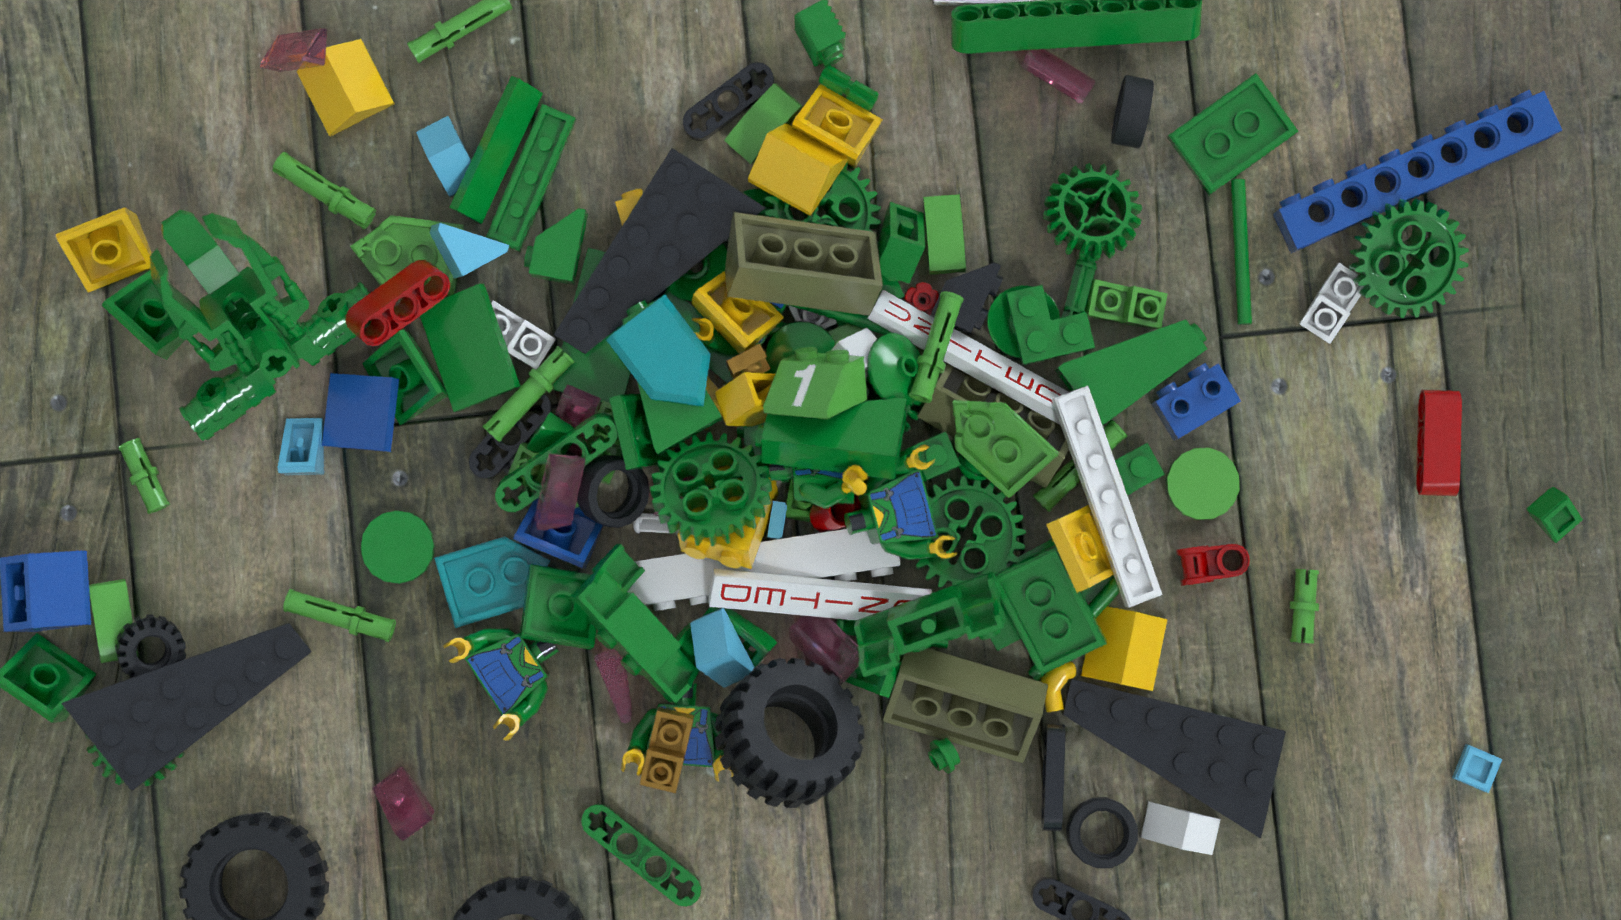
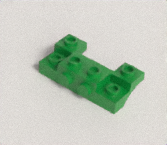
(915, 625)
(633, 629)

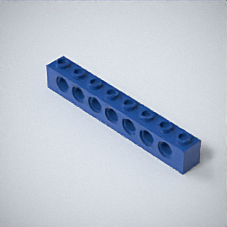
(1537, 124)

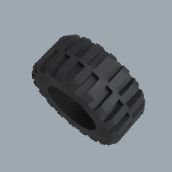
(819, 703)
(254, 832)
(518, 896)

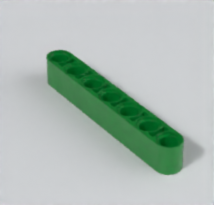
(1072, 24)

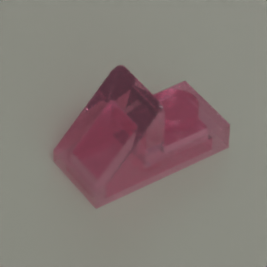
(575, 408)
(403, 803)

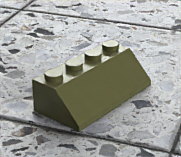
(802, 264)
(959, 385)
(966, 703)

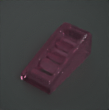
(616, 682)

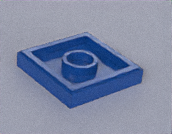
(360, 412)

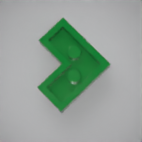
(1040, 336)

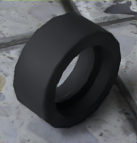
(1132, 111)
(634, 502)
(1130, 832)

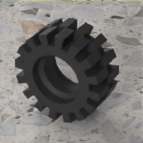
(142, 629)

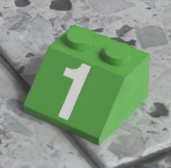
(817, 384)

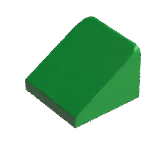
(548, 432)
(1554, 513)

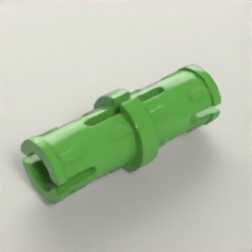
(144, 475)
(1304, 606)

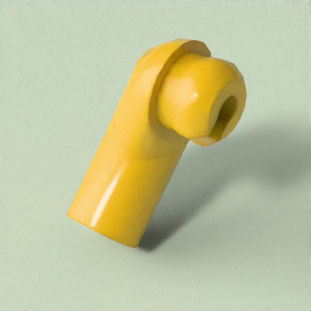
(1056, 680)

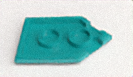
(664, 354)
(486, 579)

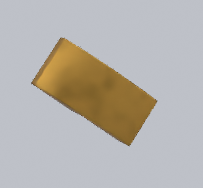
(750, 361)
(667, 750)

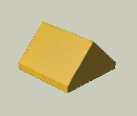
(345, 87)
(837, 123)
(795, 168)
(106, 248)
(736, 319)
(1130, 651)

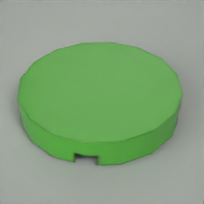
(1202, 483)

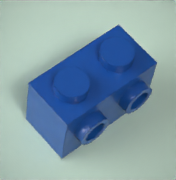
(1195, 401)

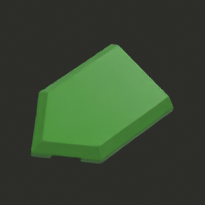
(399, 244)
(1000, 444)

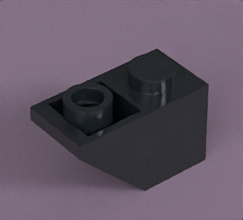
(974, 289)

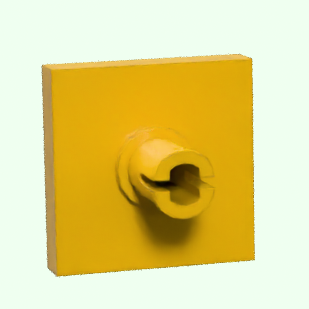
(1081, 548)

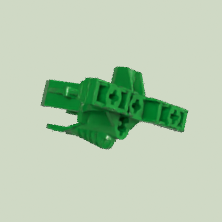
(245, 316)

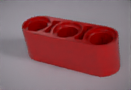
(380, 303)
(1439, 442)

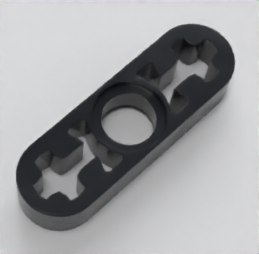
(729, 86)
(500, 462)
(1053, 777)
(1060, 889)

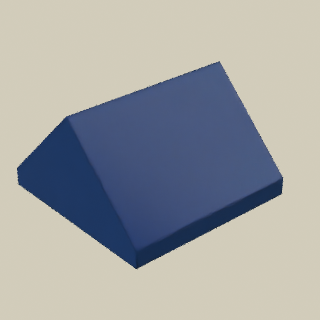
(568, 543)

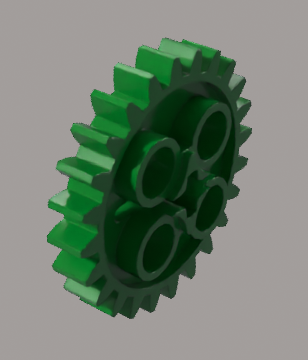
(844, 191)
(1385, 239)
(719, 515)
(995, 550)

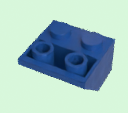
(45, 591)

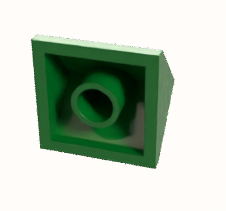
(143, 314)
(418, 383)
(45, 678)

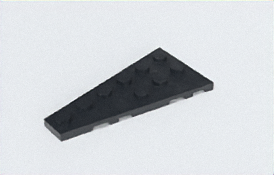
(667, 233)
(167, 710)
(1203, 753)

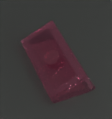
(296, 51)
(1058, 74)
(559, 491)
(826, 645)

